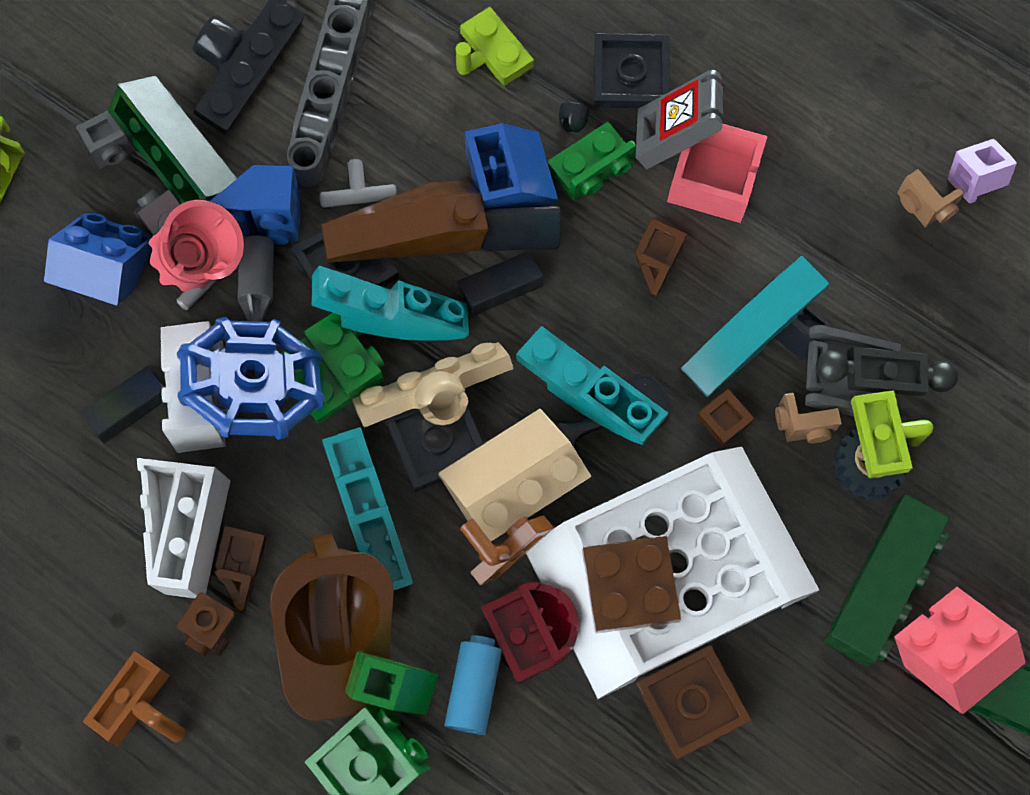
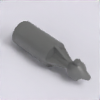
(256, 277)

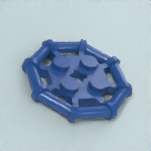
(250, 395)

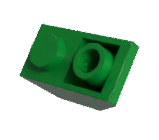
(390, 684)

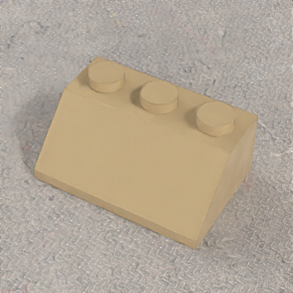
(514, 474)

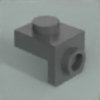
(104, 140)
(155, 209)

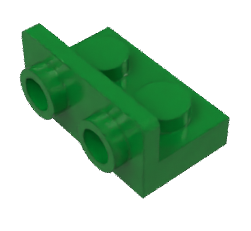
(591, 161)

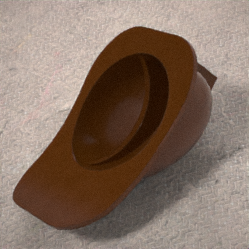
(323, 614)

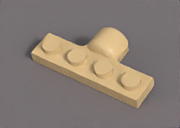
(436, 390)

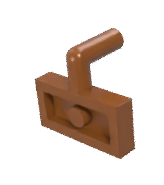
(499, 558)
(129, 700)

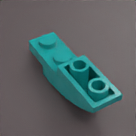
(394, 313)
(591, 390)

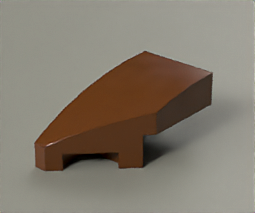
(658, 253)
(239, 562)

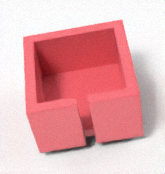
(718, 173)
(960, 650)

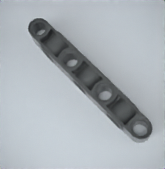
(332, 73)

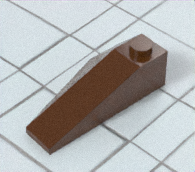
(414, 223)

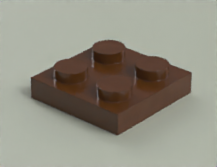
(631, 584)
(693, 702)

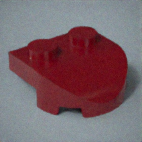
(533, 628)

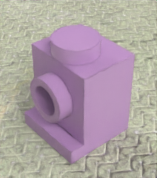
(981, 169)

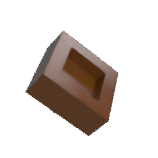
(725, 417)

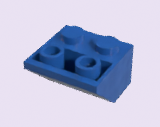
(509, 167)
(265, 203)
(97, 258)

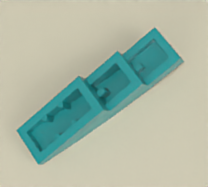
(755, 326)
(366, 503)

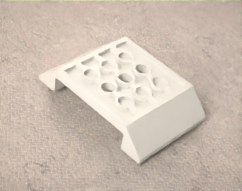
(732, 552)

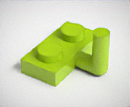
(493, 46)
(884, 434)

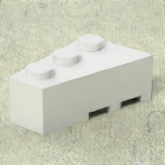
(185, 426)
(182, 524)

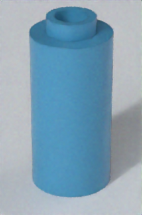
(473, 686)

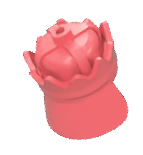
(197, 245)

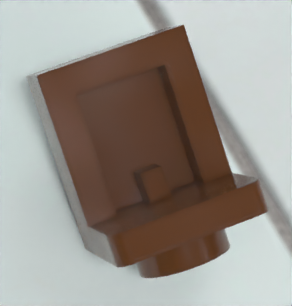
(205, 625)

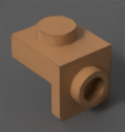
(925, 202)
(812, 426)

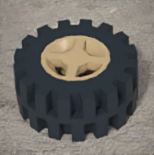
(854, 474)

